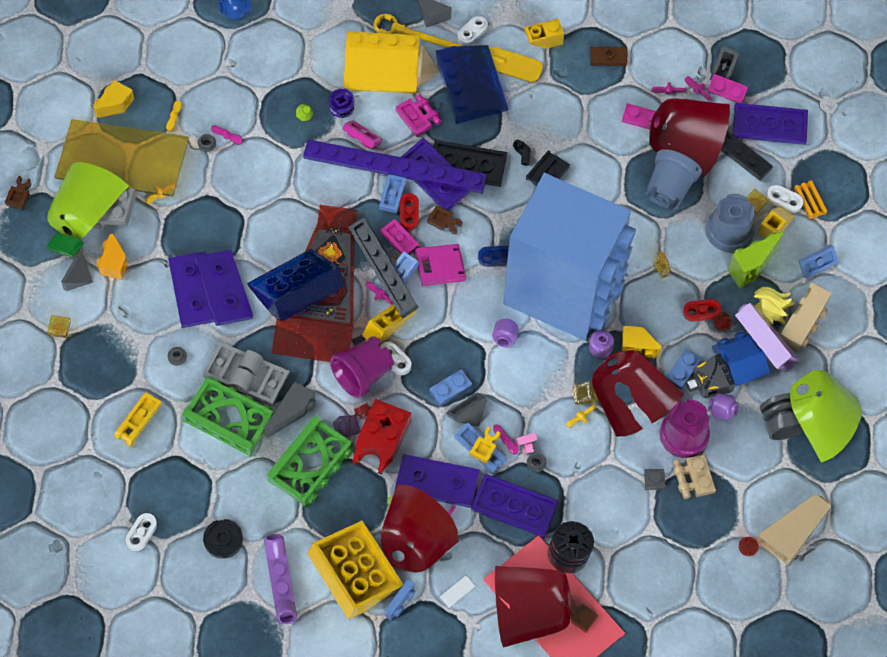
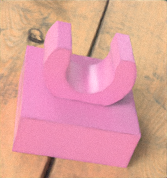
(526, 441)

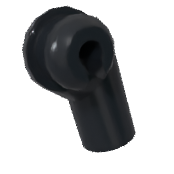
(524, 150)

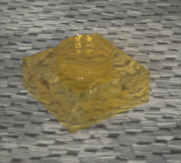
(758, 200)
(661, 265)
(59, 326)

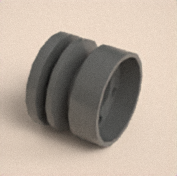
(780, 418)

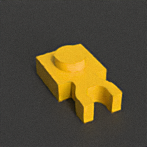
(484, 447)

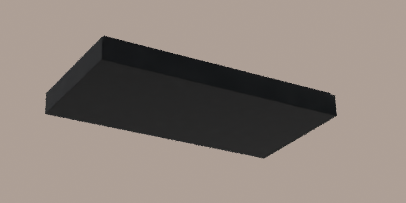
(474, 159)

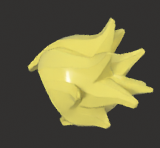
(773, 304)

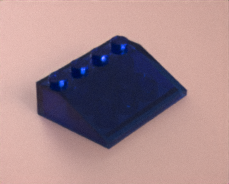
(470, 82)
(297, 284)

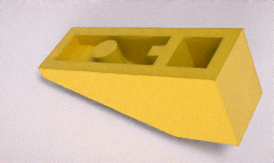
(385, 324)

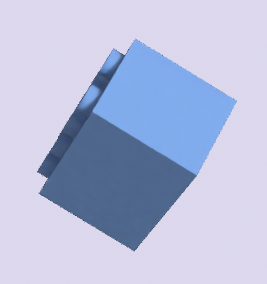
(568, 257)

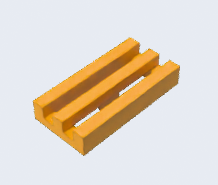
(810, 185)

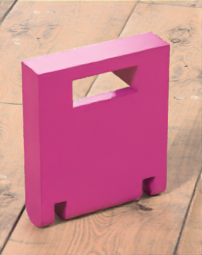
(444, 262)

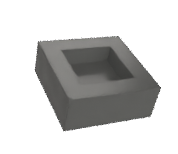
(654, 479)

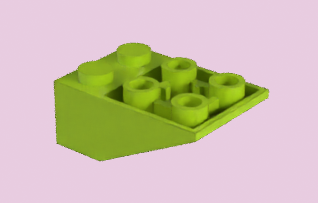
(750, 262)

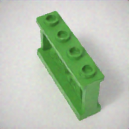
(310, 435)
(238, 440)

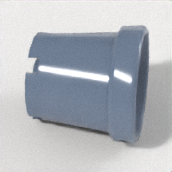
(672, 178)
(731, 223)

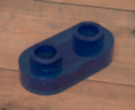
(496, 256)

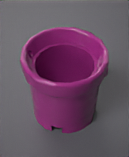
(361, 366)
(686, 429)

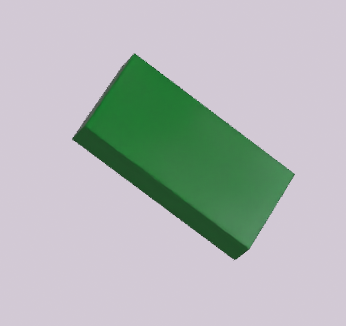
(65, 245)

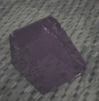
(347, 426)

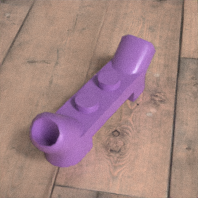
(280, 579)

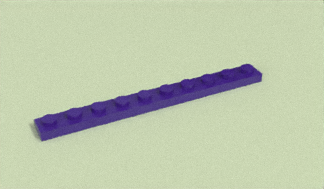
(395, 165)

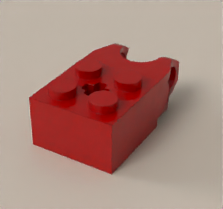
(382, 441)

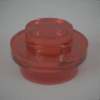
(722, 321)
(362, 411)
(748, 546)

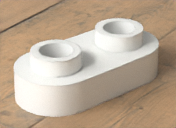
(475, 31)
(785, 198)
(399, 358)
(141, 533)

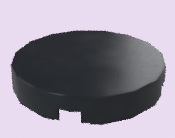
(223, 538)

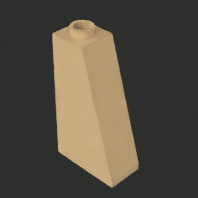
(793, 530)

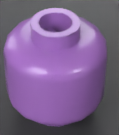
(505, 332)
(601, 344)
(723, 406)

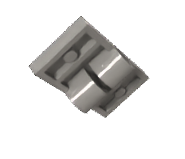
(119, 212)
(247, 373)

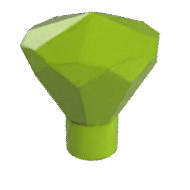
(304, 112)

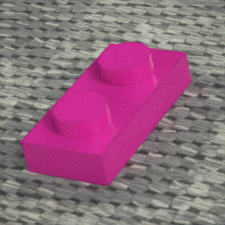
(727, 89)
(639, 116)
(357, 131)
(399, 237)

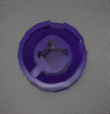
(341, 102)

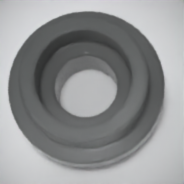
(204, 139)
(177, 361)
(536, 457)

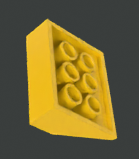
(381, 62)
(354, 569)

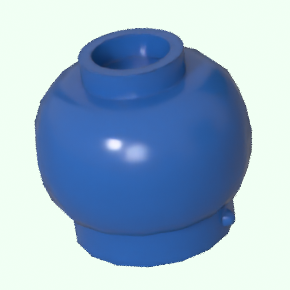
(234, 8)

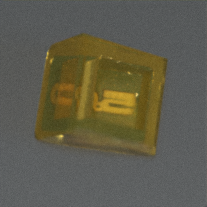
(584, 393)

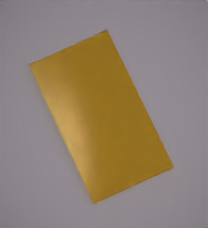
(139, 157)

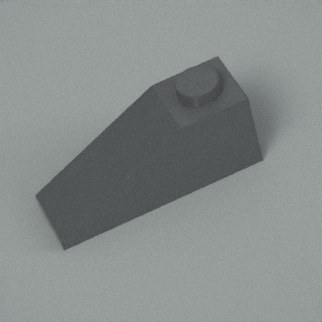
(293, 407)

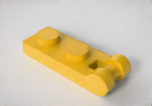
(138, 419)

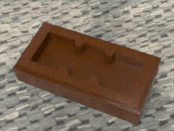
(608, 56)

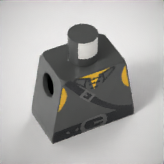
(711, 378)

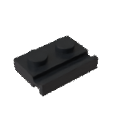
(550, 165)

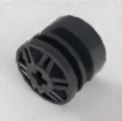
(568, 556)

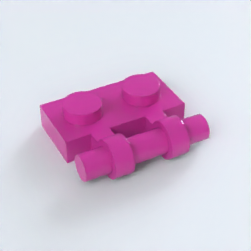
(414, 118)

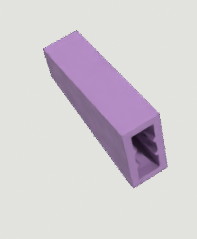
(767, 338)

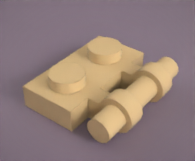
(699, 475)

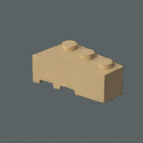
(805, 317)

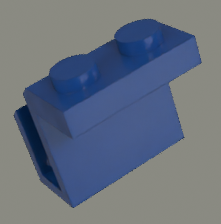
(742, 358)

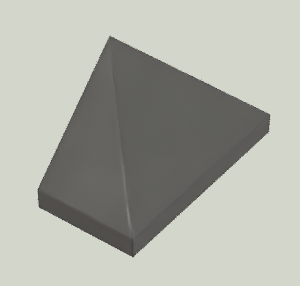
(77, 274)
(469, 410)

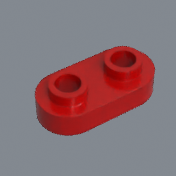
(409, 213)
(701, 310)

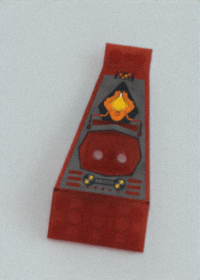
(326, 324)

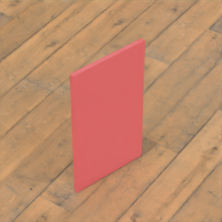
(572, 640)

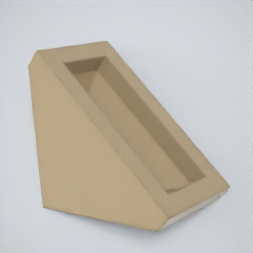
(426, 67)

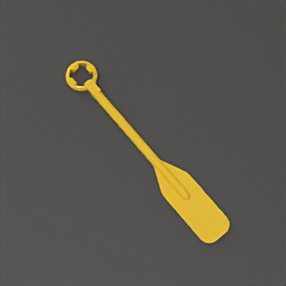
(504, 61)

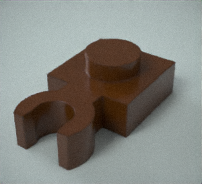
(18, 196)
(442, 218)
(582, 616)

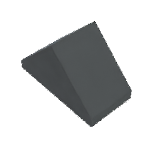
(433, 12)
(725, 63)

